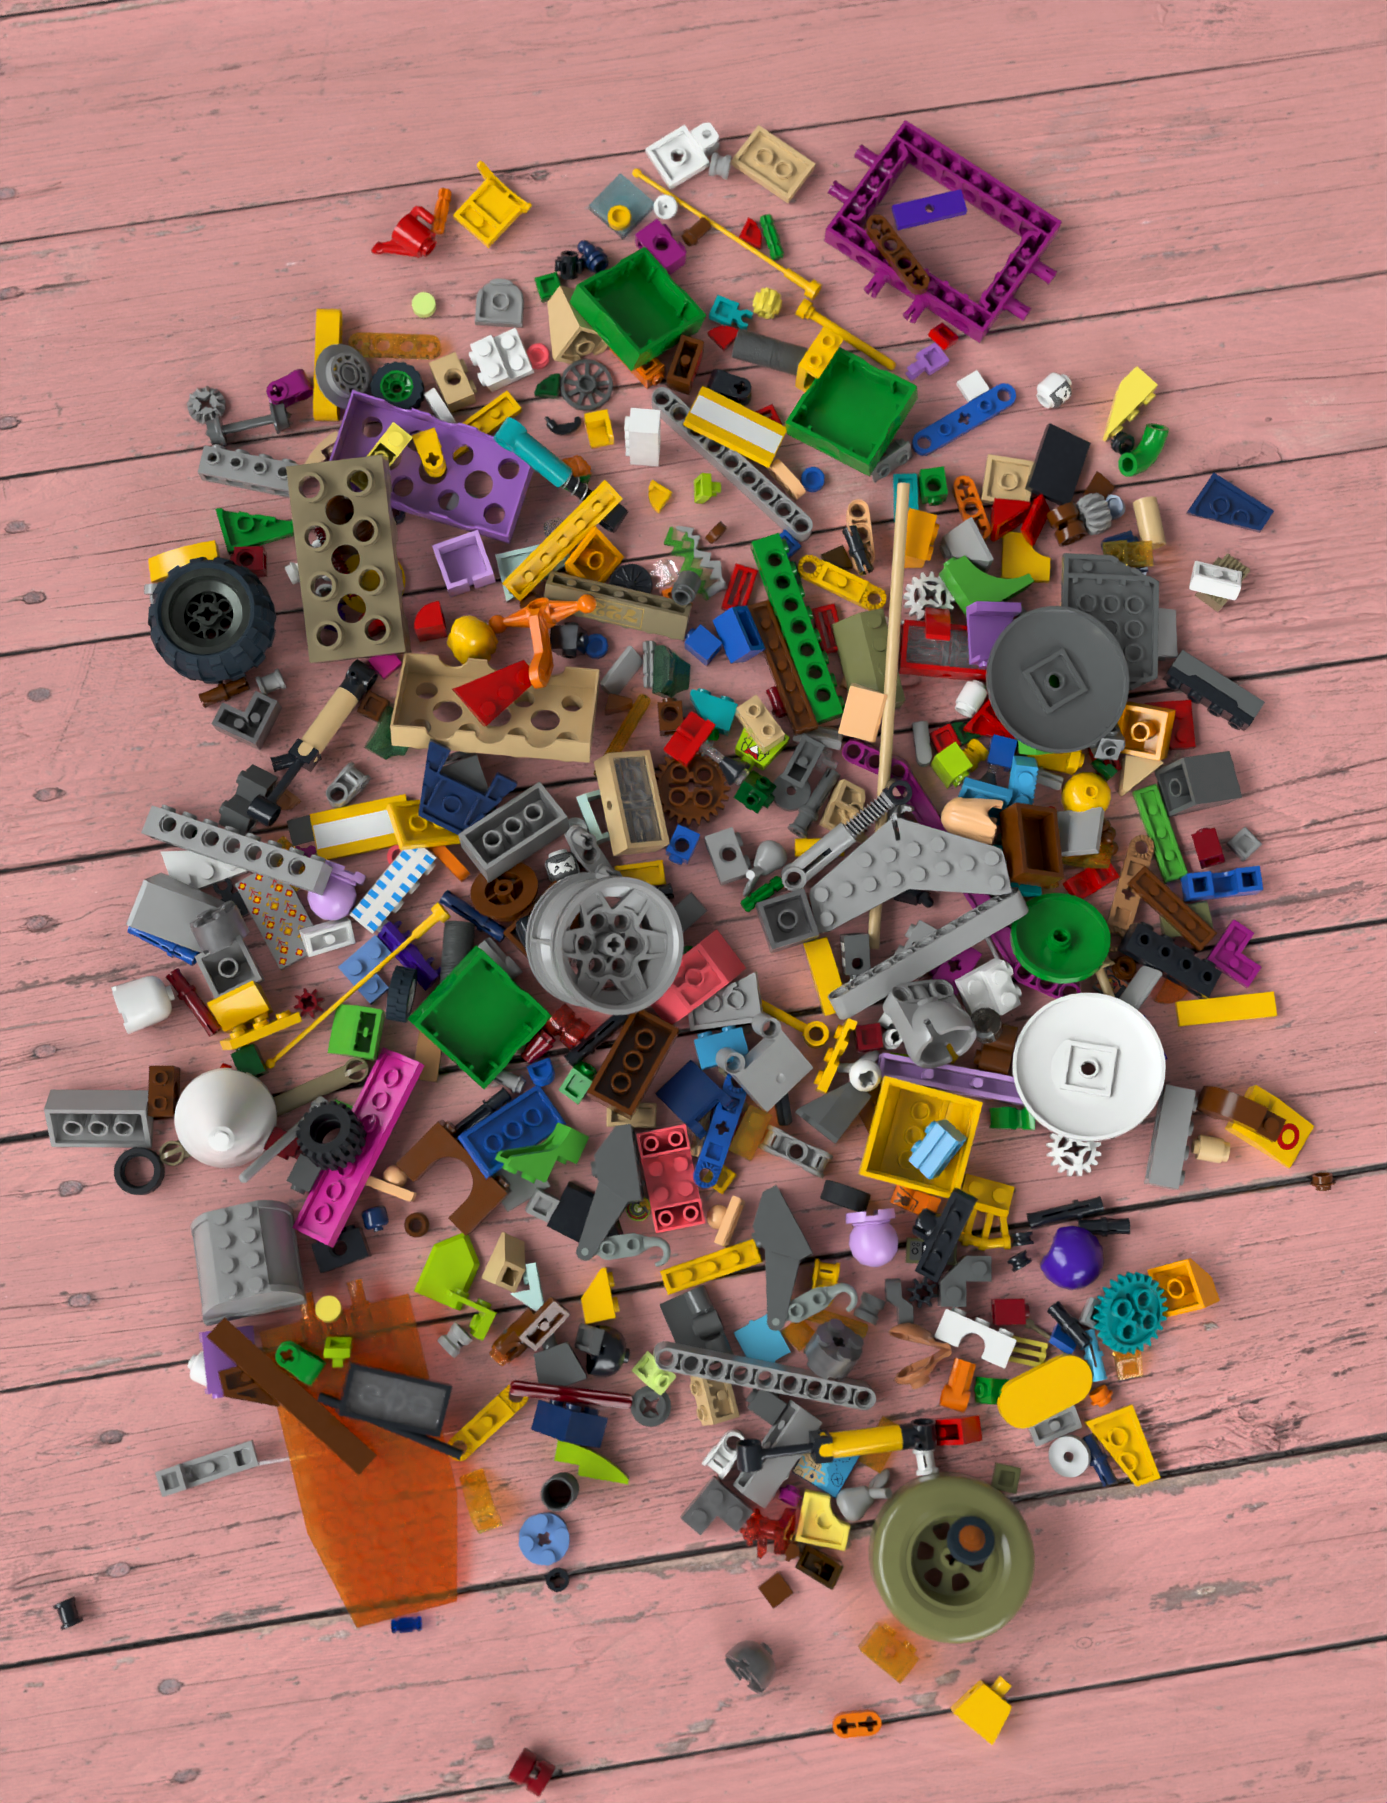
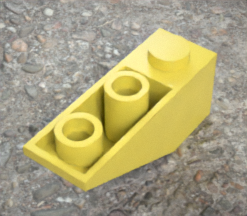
(1131, 393)
(389, 445)

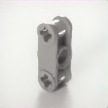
(808, 1158)

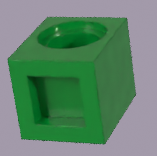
(933, 476)

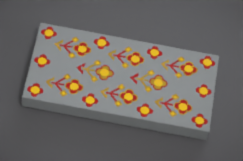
(277, 915)

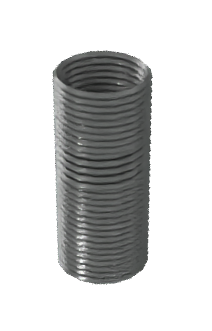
(762, 350)
(456, 944)
(549, 1502)

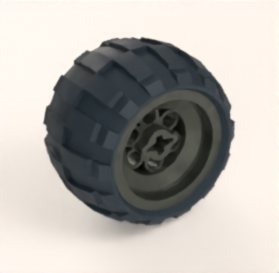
(189, 598)

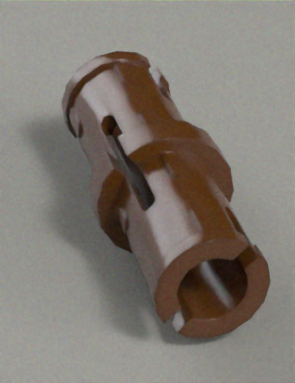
(223, 692)

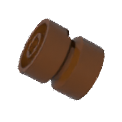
(1067, 516)

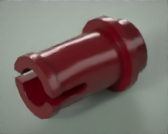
(776, 703)

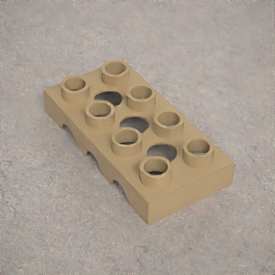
(518, 737)

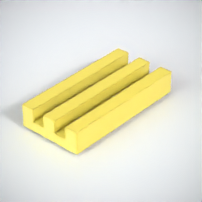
(1042, 1354)

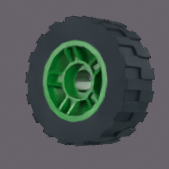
(395, 376)

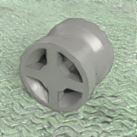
(720, 165)

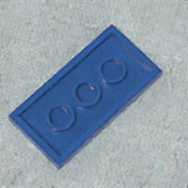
(516, 1125)

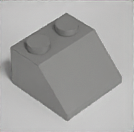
(229, 968)

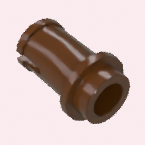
(692, 235)

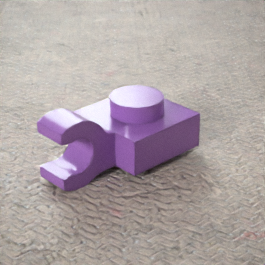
(928, 360)

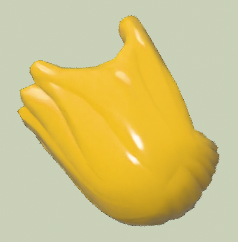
(471, 639)

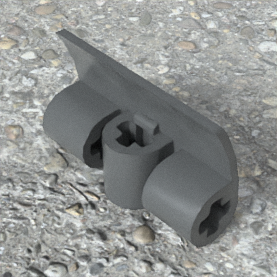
(695, 1322)

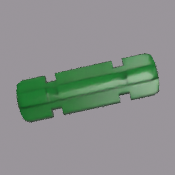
(771, 237)
(762, 893)

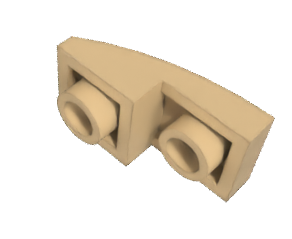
(323, 450)

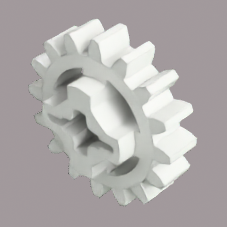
(923, 589)
(1075, 1159)

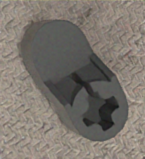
(894, 1295)

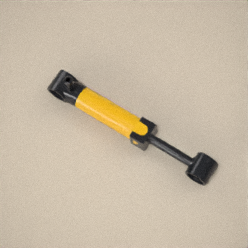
(826, 1446)

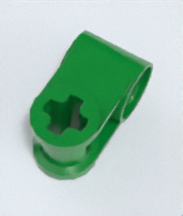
(304, 1365)

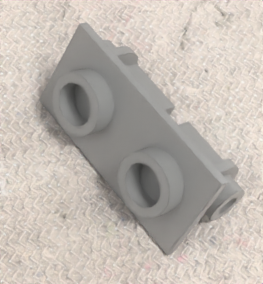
(896, 454)

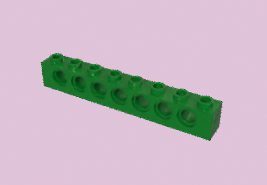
(762, 551)

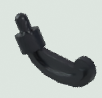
(563, 429)

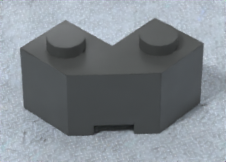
(250, 784)
(953, 1283)

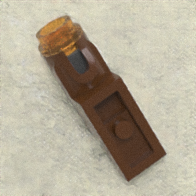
(528, 1331)

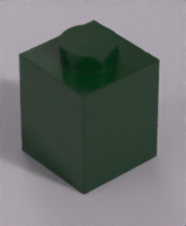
(249, 1059)

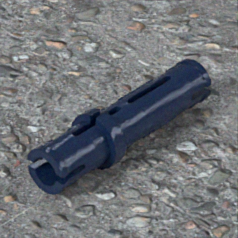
(469, 913)

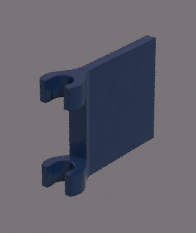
(692, 1095)

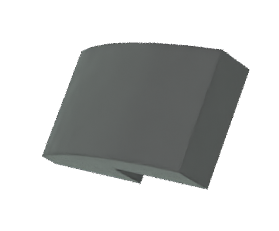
(689, 910)

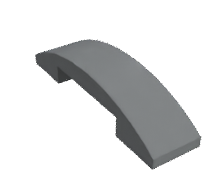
(207, 1468)

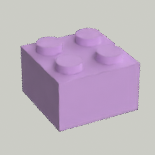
(463, 563)

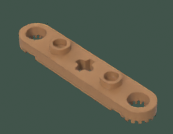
(1123, 910)

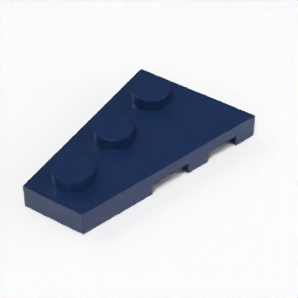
(1229, 505)

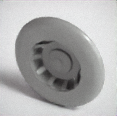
(350, 373)

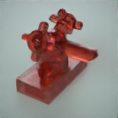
(763, 1528)

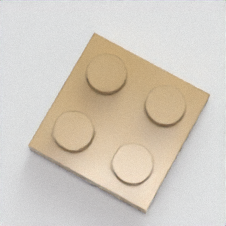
(1005, 479)

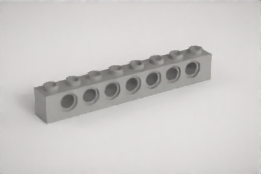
(313, 878)

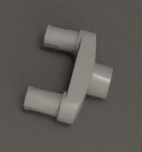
(594, 860)

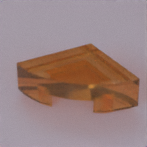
(1170, 993)

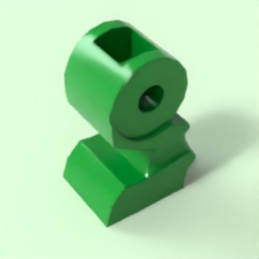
(1011, 1119)

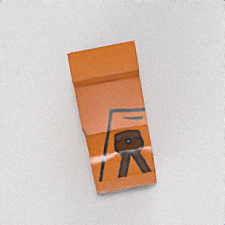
(913, 1200)

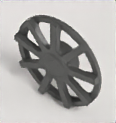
(586, 385)

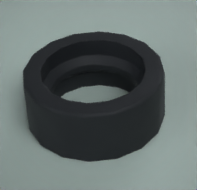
(125, 1157)
(845, 1196)

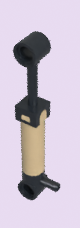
(307, 750)

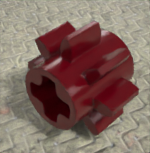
(308, 996)

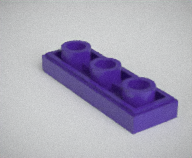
(942, 206)

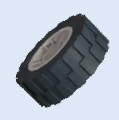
(401, 994)

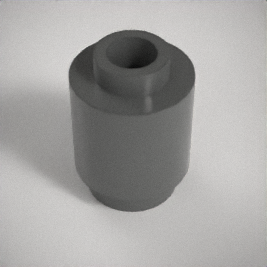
(686, 587)

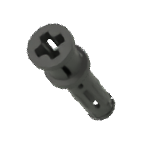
(809, 812)

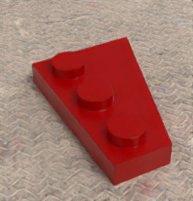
(495, 691)

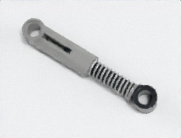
(843, 835)

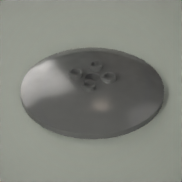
(1089, 673)

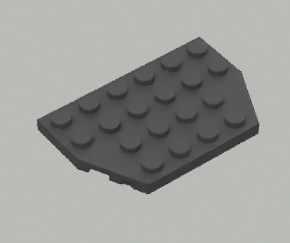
(1122, 602)

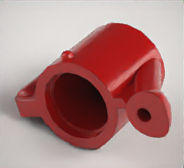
(410, 236)

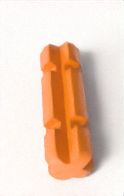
(441, 210)

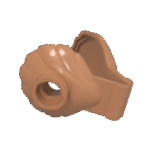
(917, 1372)

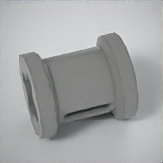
(271, 682)

